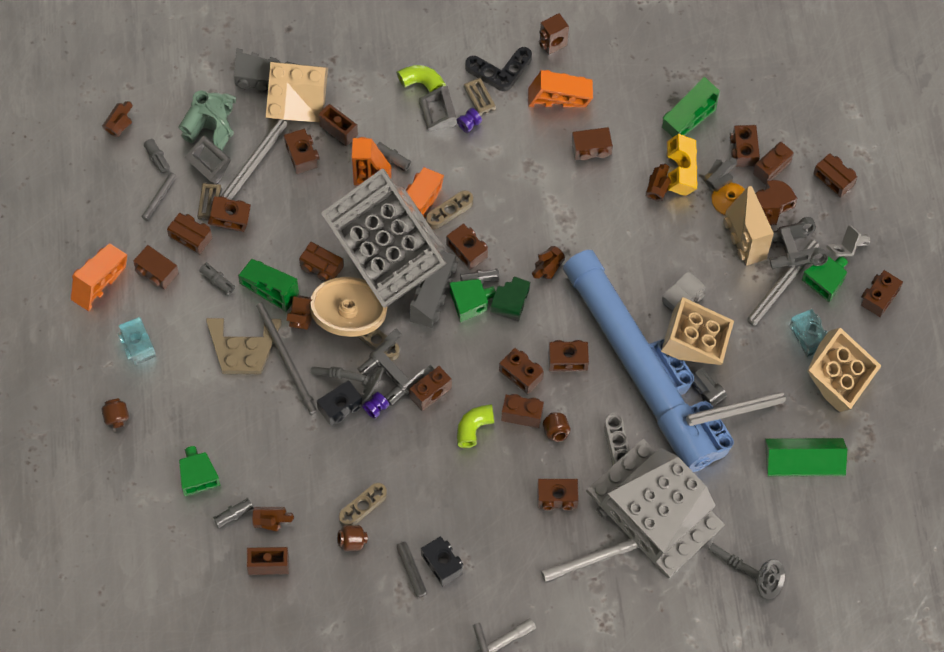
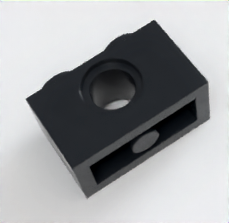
(344, 393)
(446, 571)

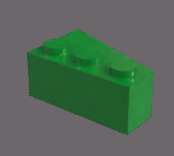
(692, 109)
(269, 284)

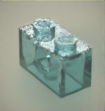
(801, 324)
(133, 331)

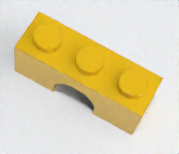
(683, 151)

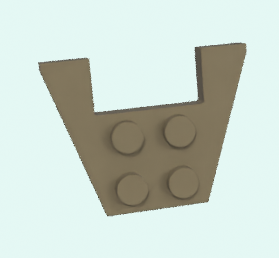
(241, 354)

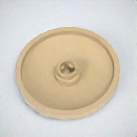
(347, 307)

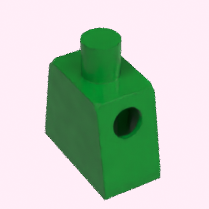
(827, 277)
(470, 298)
(197, 472)

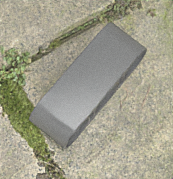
(616, 434)

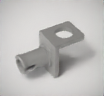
(850, 241)

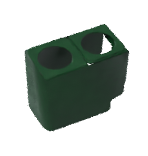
(510, 298)

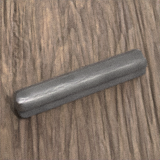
(411, 569)

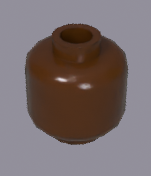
(115, 413)
(556, 427)
(352, 538)

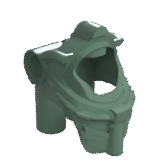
(208, 112)

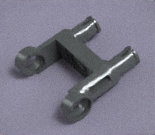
(793, 257)
(380, 359)

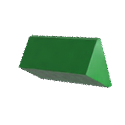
(806, 456)

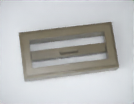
(485, 108)
(202, 197)

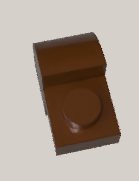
(787, 196)
(300, 313)

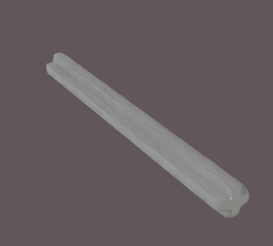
(255, 159)
(777, 289)
(735, 409)

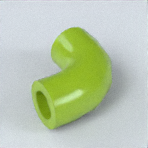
(420, 74)
(471, 422)

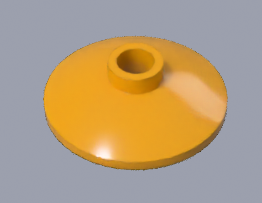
(722, 201)

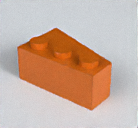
(560, 89)
(367, 160)
(425, 189)
(96, 274)

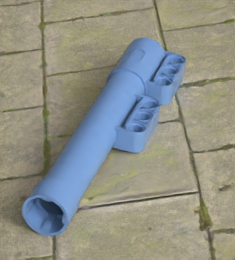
(650, 368)

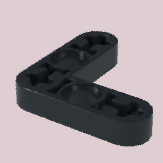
(504, 74)

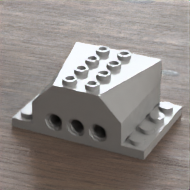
(385, 237)
(658, 505)

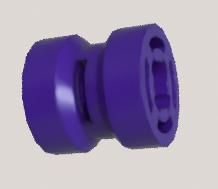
(469, 120)
(375, 405)

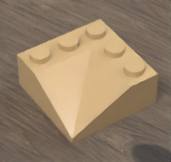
(296, 91)
(749, 227)
(697, 334)
(841, 369)

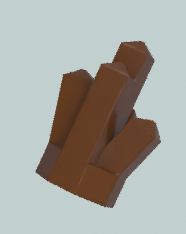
(118, 119)
(658, 183)
(548, 263)
(270, 517)

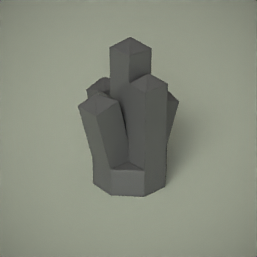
(718, 174)

